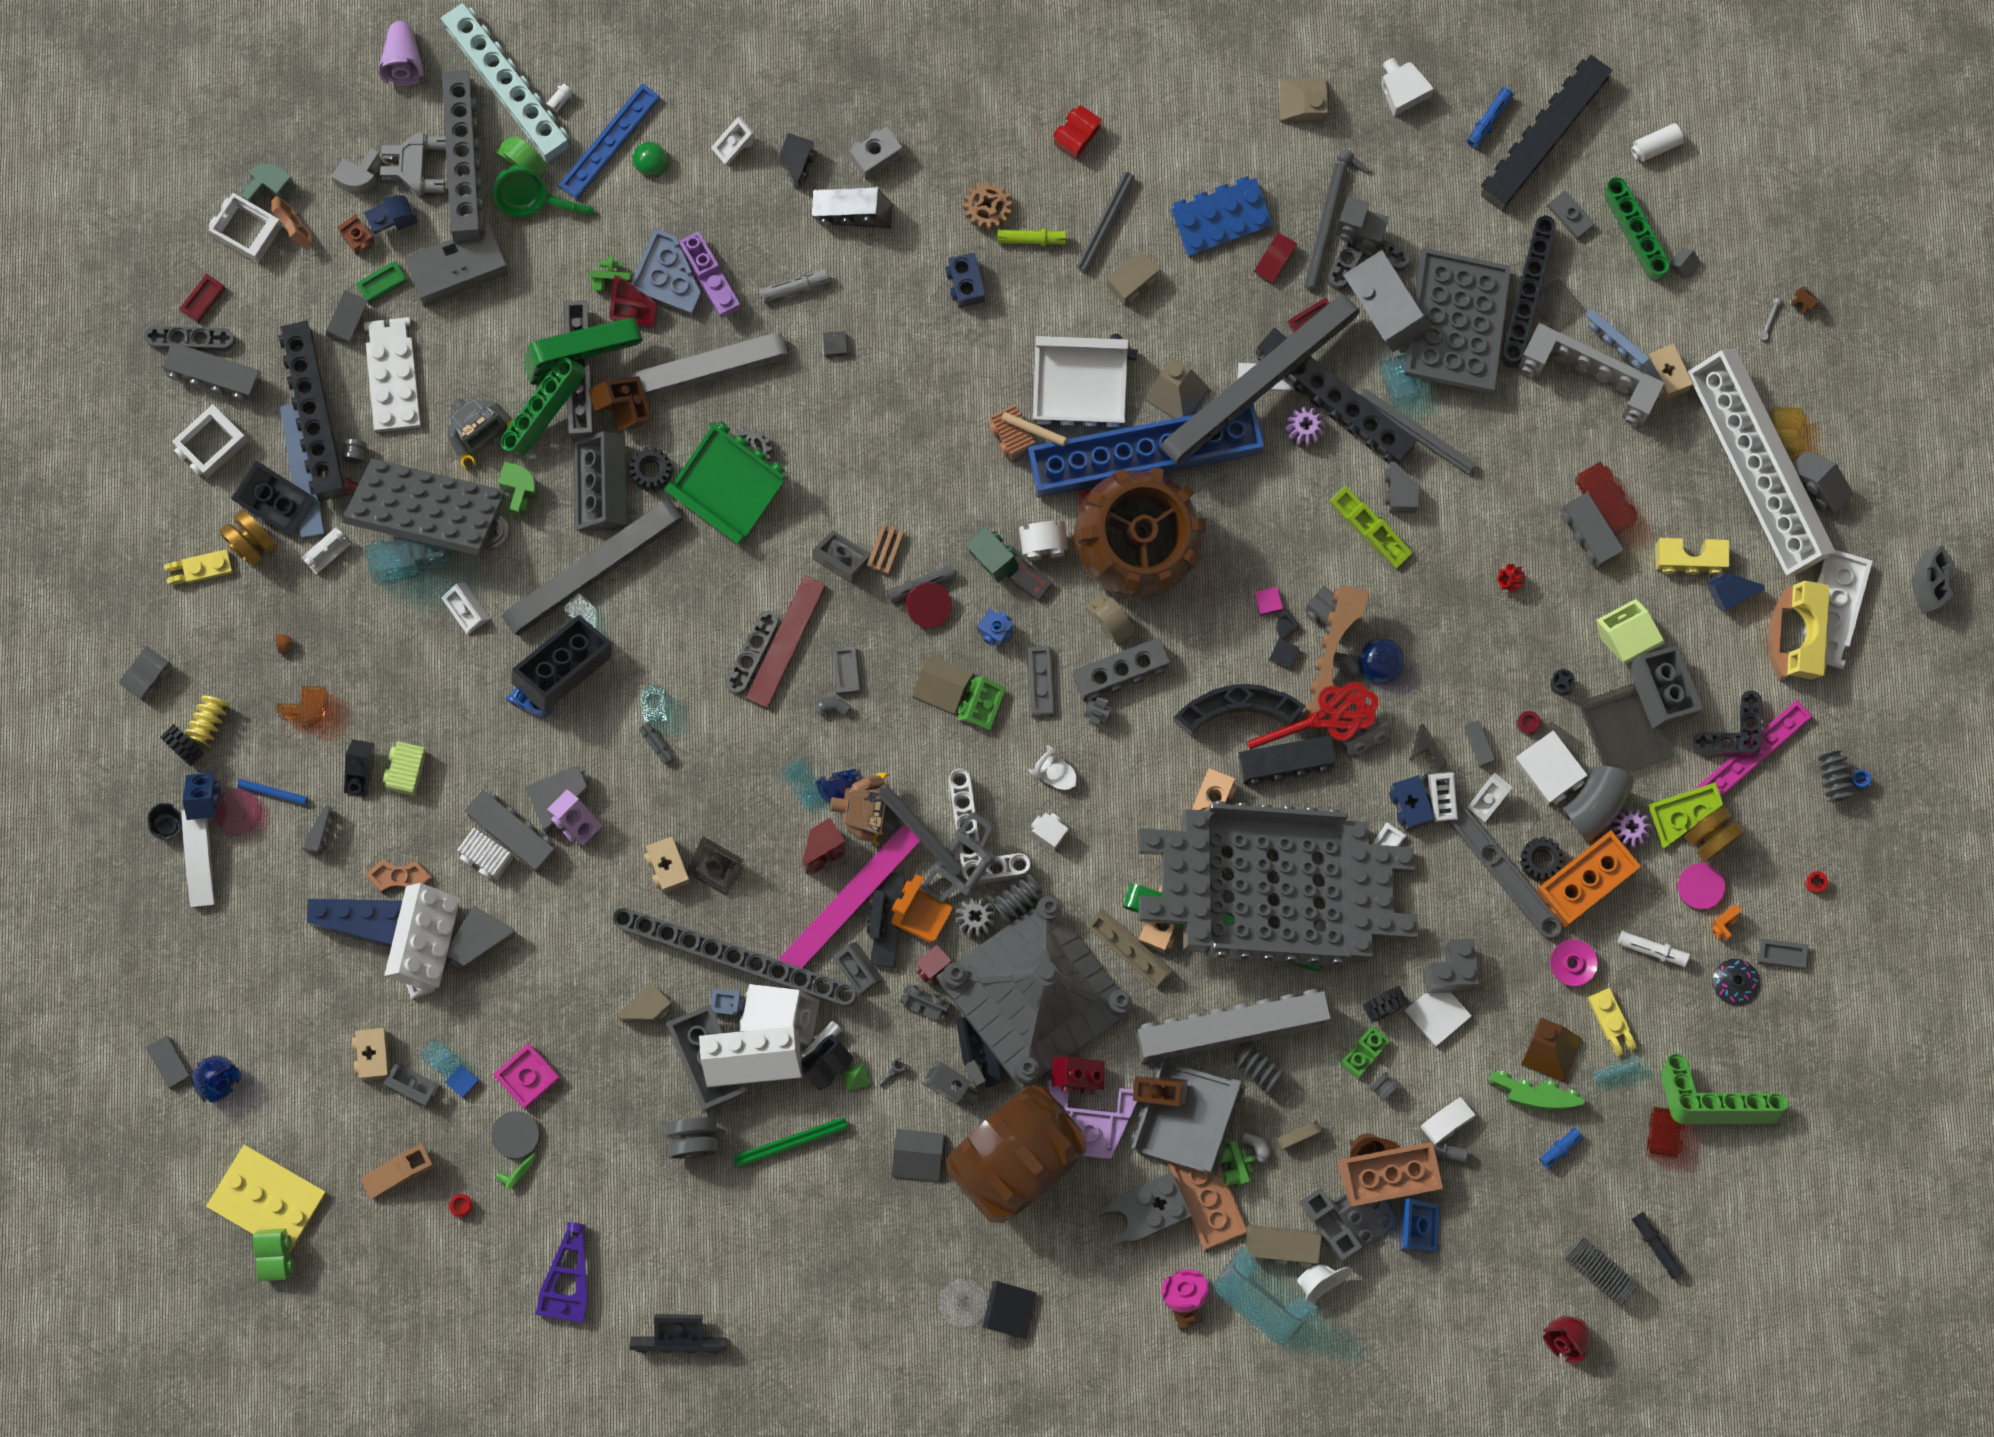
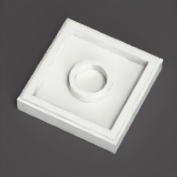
(1437, 1015)

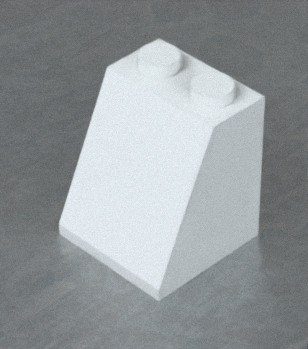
(780, 1007)

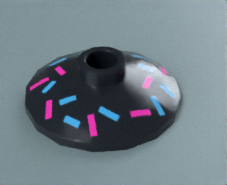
(1724, 981)

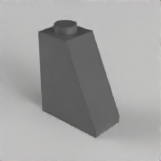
(548, 790)
(477, 938)

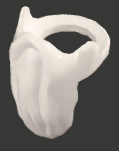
(1054, 770)

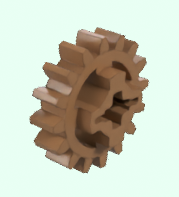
(995, 201)

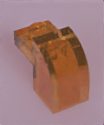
(311, 706)

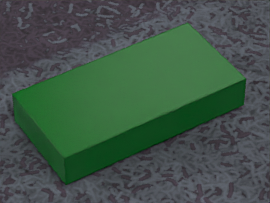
(381, 282)

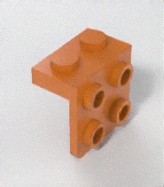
(920, 912)

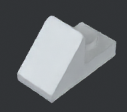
(733, 140)
(1489, 797)

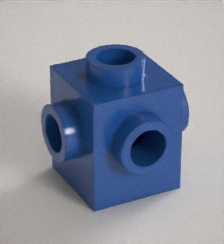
(988, 626)

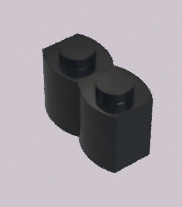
(826, 1062)

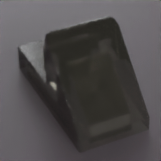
(1425, 744)

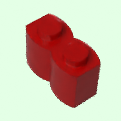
(1077, 131)

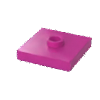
(526, 1076)

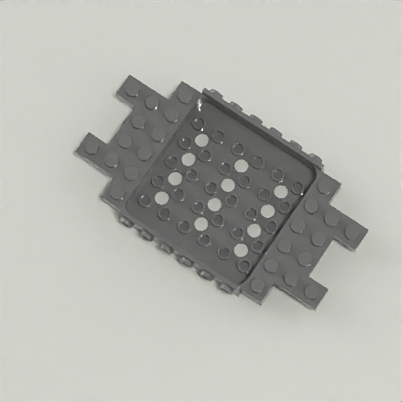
(1354, 891)

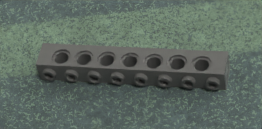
(456, 84)

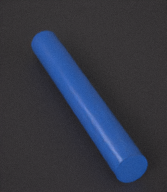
(272, 792)

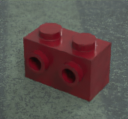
(1078, 1074)

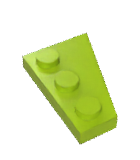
(1681, 812)

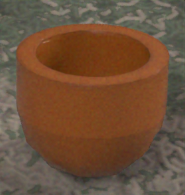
(283, 644)

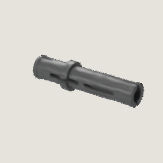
(938, 577)

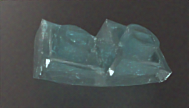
(801, 782)

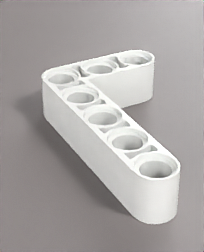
(968, 861)

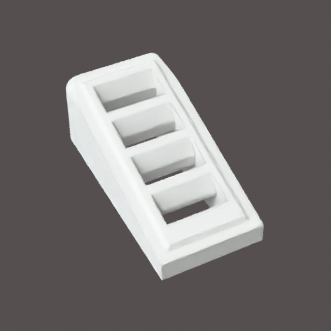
(1449, 776)

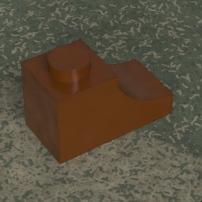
(1160, 1090)

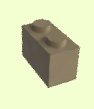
(1133, 278)

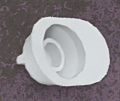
(1321, 1279)

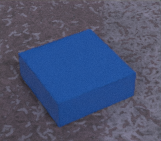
(461, 1081)

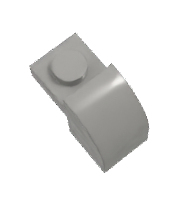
(358, 178)

